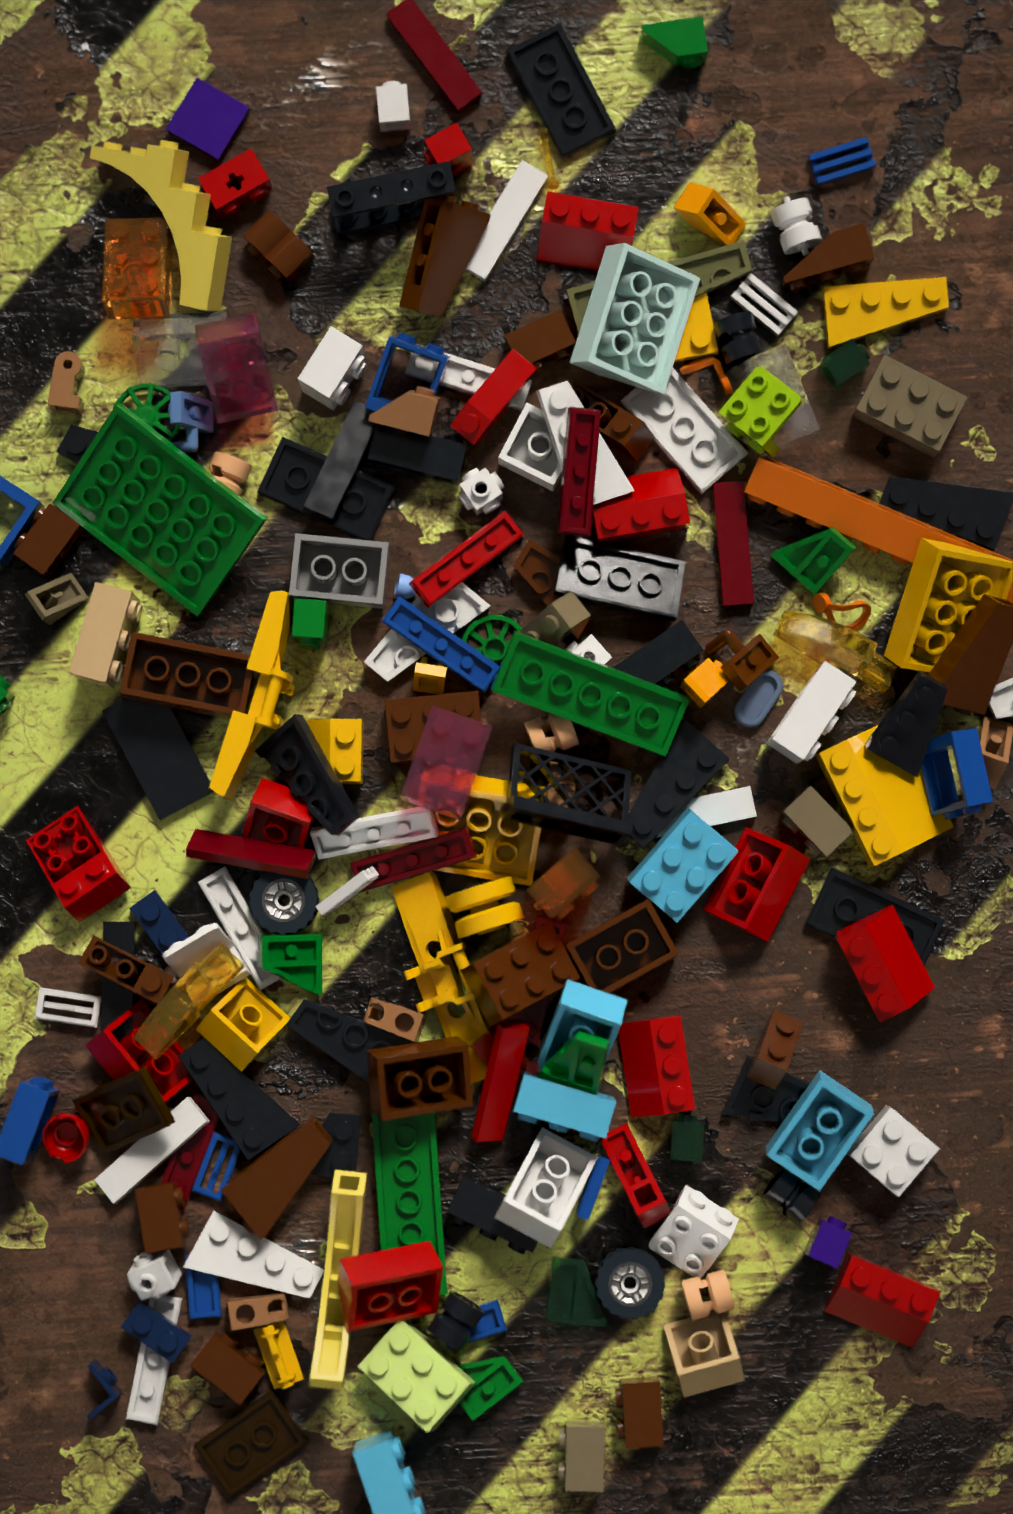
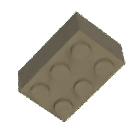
(909, 406)

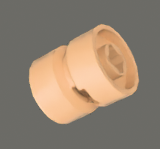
(230, 470)
(562, 730)
(718, 1291)

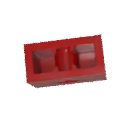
(449, 146)
(247, 172)

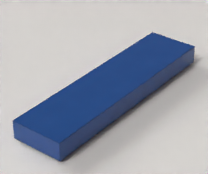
(441, 644)

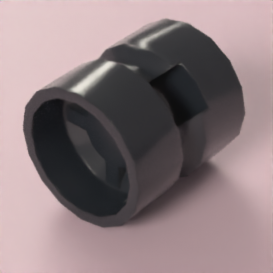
(738, 338)
(790, 1194)
(454, 1323)

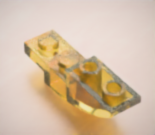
(833, 642)
(186, 1000)

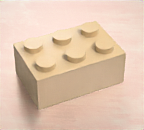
(105, 635)

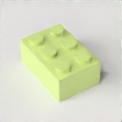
(416, 1375)

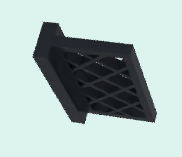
(561, 818)

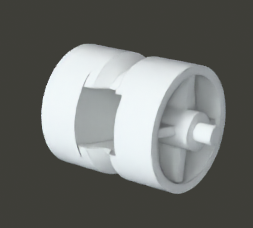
(794, 220)

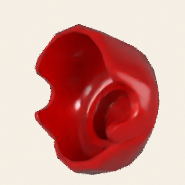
(65, 1137)

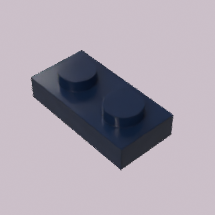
(158, 921)
(156, 1331)

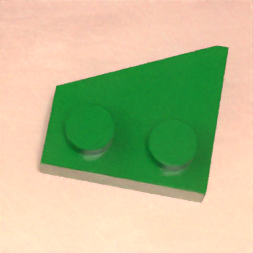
(815, 557)
(293, 959)
(578, 1063)
(493, 1380)

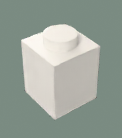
(393, 106)

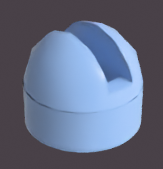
(403, 588)

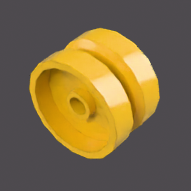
(485, 909)

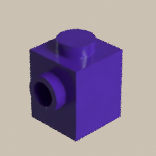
(828, 1241)

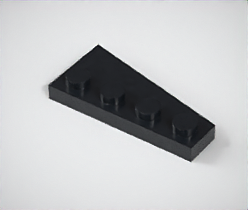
(303, 765)
(341, 1035)
(761, 1102)

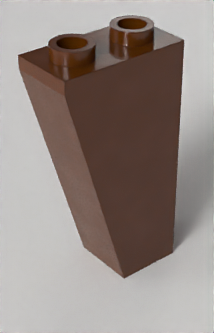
(441, 253)
(976, 656)
(273, 1179)

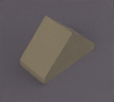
(56, 598)

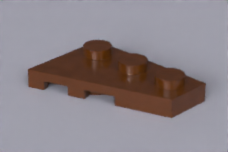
(540, 571)

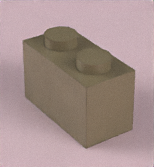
(557, 620)
(816, 823)
(583, 1456)

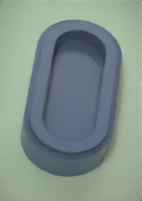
(758, 699)

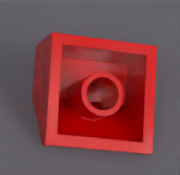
(278, 816)

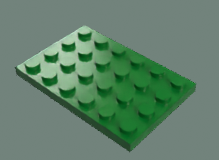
(159, 510)

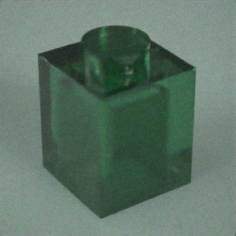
(845, 364)
(686, 1138)

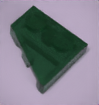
(571, 1294)

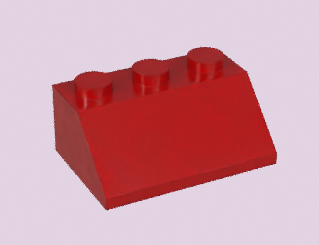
(580, 229)
(651, 509)
(757, 884)
(885, 962)
(129, 1055)
(656, 1066)
(389, 1285)
(881, 1300)

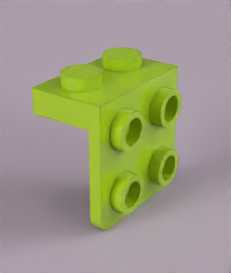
(760, 410)

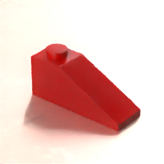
(493, 397)
(635, 1176)

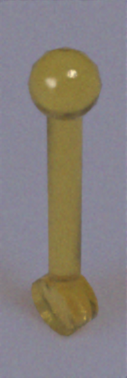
(553, 183)

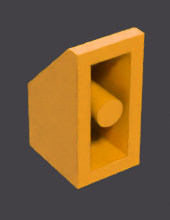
(710, 214)
(705, 682)

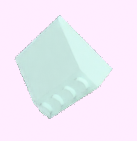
(635, 318)

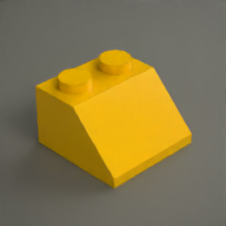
(342, 746)
(243, 1023)

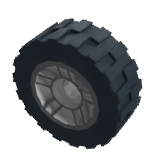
(274, 916)
(629, 1301)

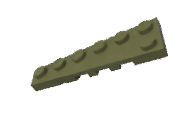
(713, 268)

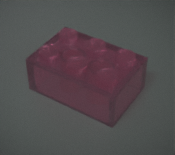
(236, 367)
(446, 763)

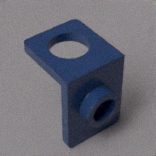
(108, 1380)

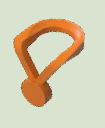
(707, 361)
(823, 605)

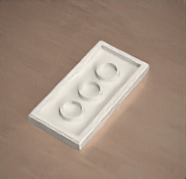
(687, 431)

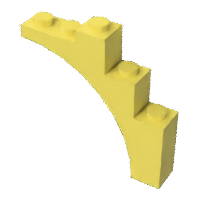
(200, 248)
(343, 1242)

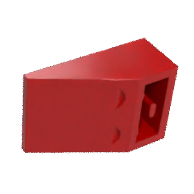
(78, 864)

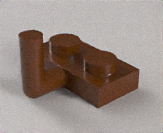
(748, 660)

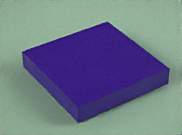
(208, 119)

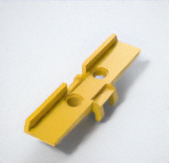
(243, 728)
(429, 920)

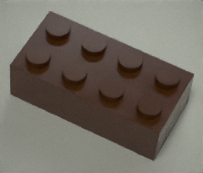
(186, 676)

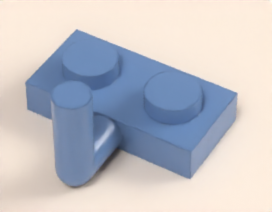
(194, 415)

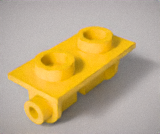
(278, 1354)

